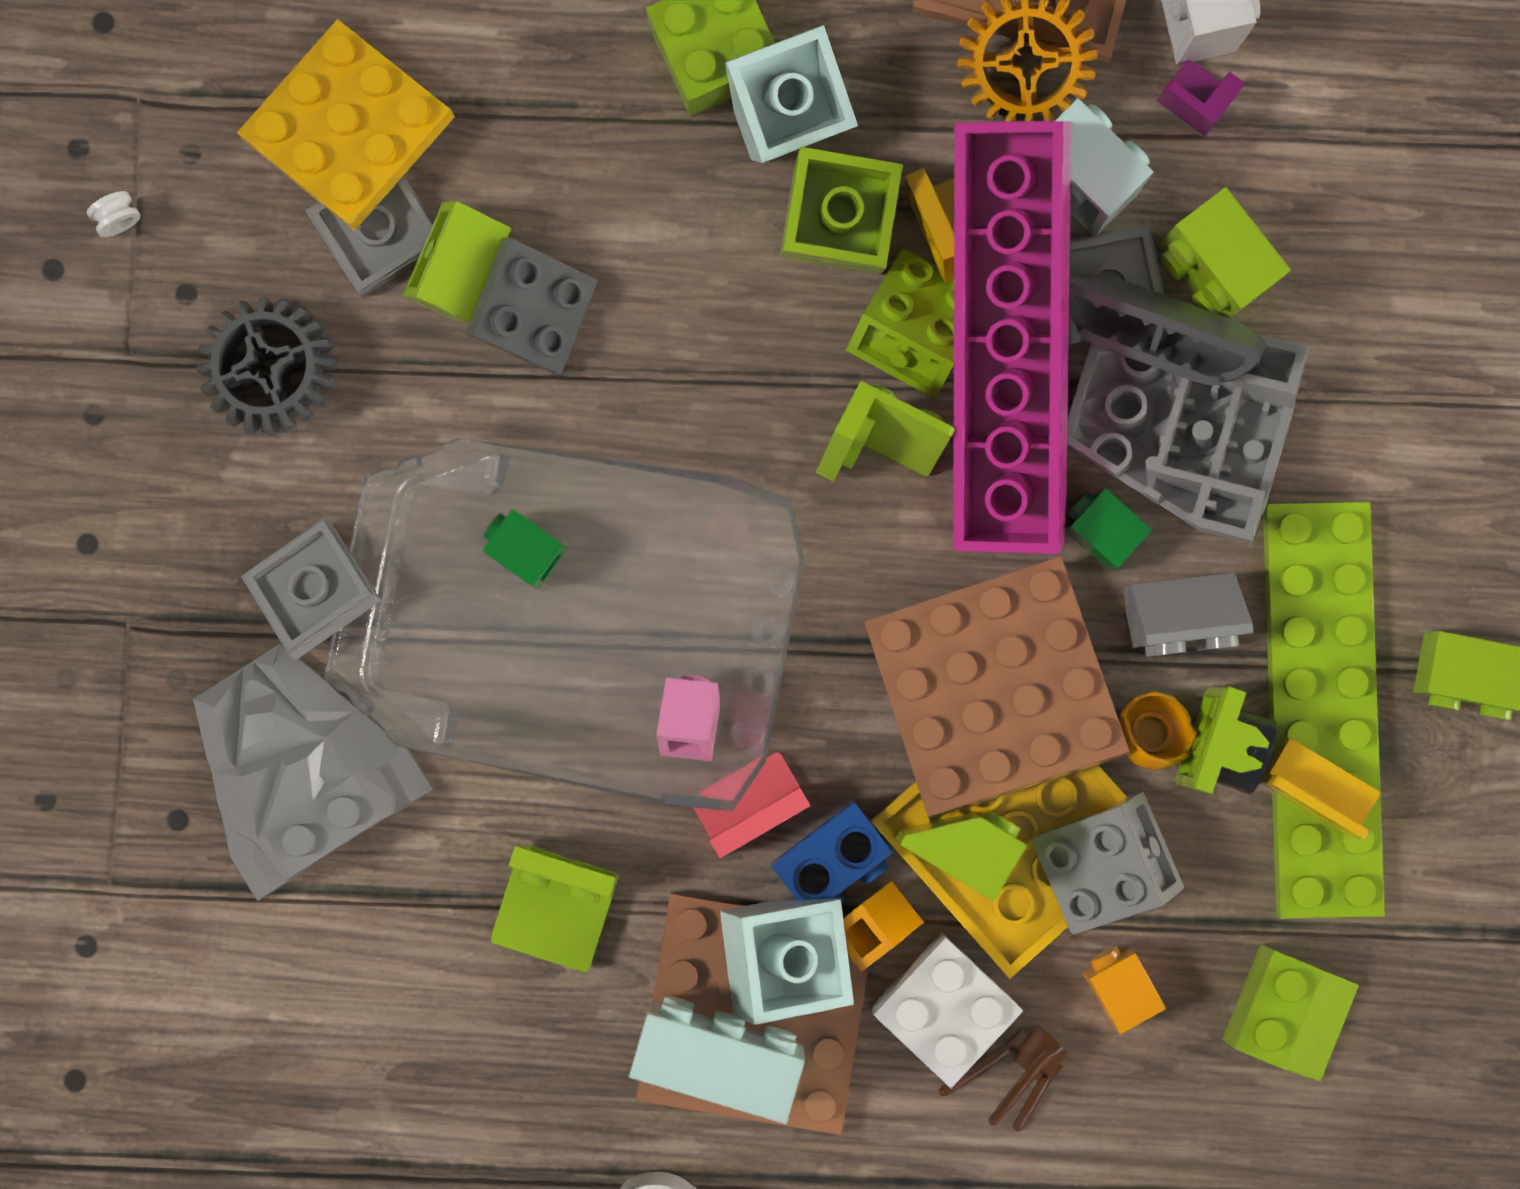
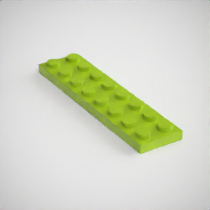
(1323, 698)

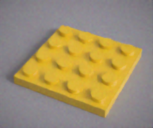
(1025, 910)

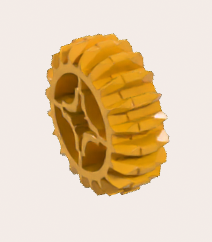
(1003, 59)

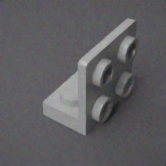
(1108, 865)

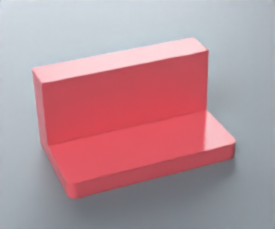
(766, 803)

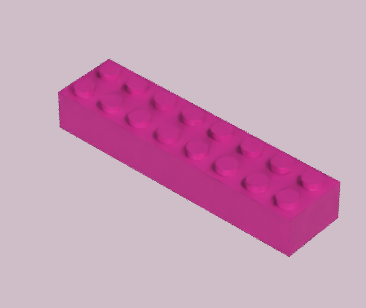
(1011, 335)

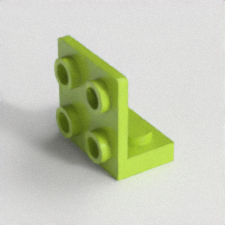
(909, 325)
(888, 427)
(554, 907)

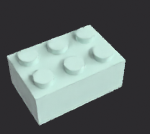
(719, 1059)

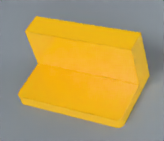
(935, 215)
(1321, 788)

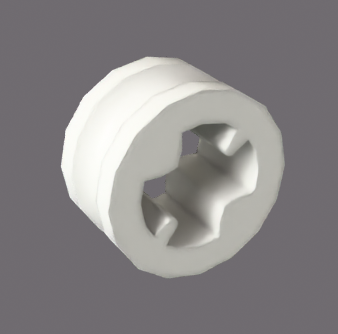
(113, 214)

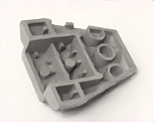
(1189, 443)
(297, 768)

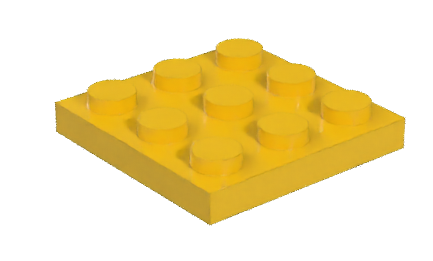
(346, 124)

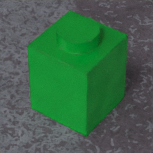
(1106, 528)
(522, 547)

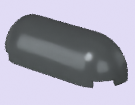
(1162, 330)

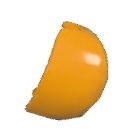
(1157, 730)

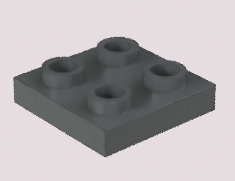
(531, 306)

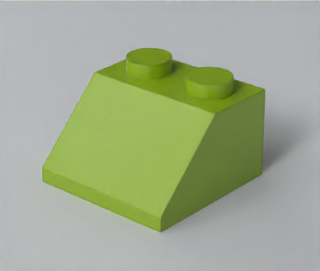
(968, 848)
(1290, 1013)

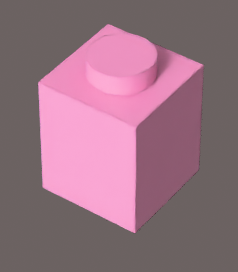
(688, 718)

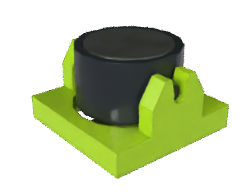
(1229, 744)

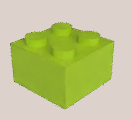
(700, 38)
(841, 210)
(1222, 256)

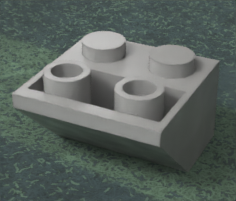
(1186, 610)

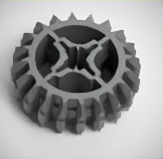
(247, 373)

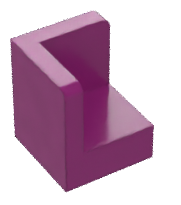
(1199, 96)

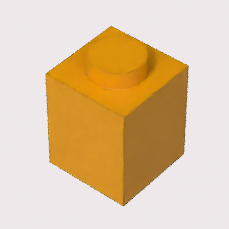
(879, 925)
(1123, 988)

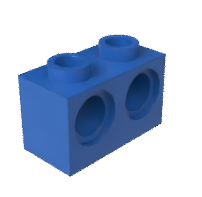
(823, 848)

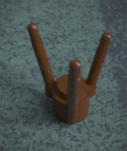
(1038, 1056)

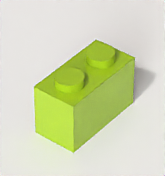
(455, 261)
(1469, 672)

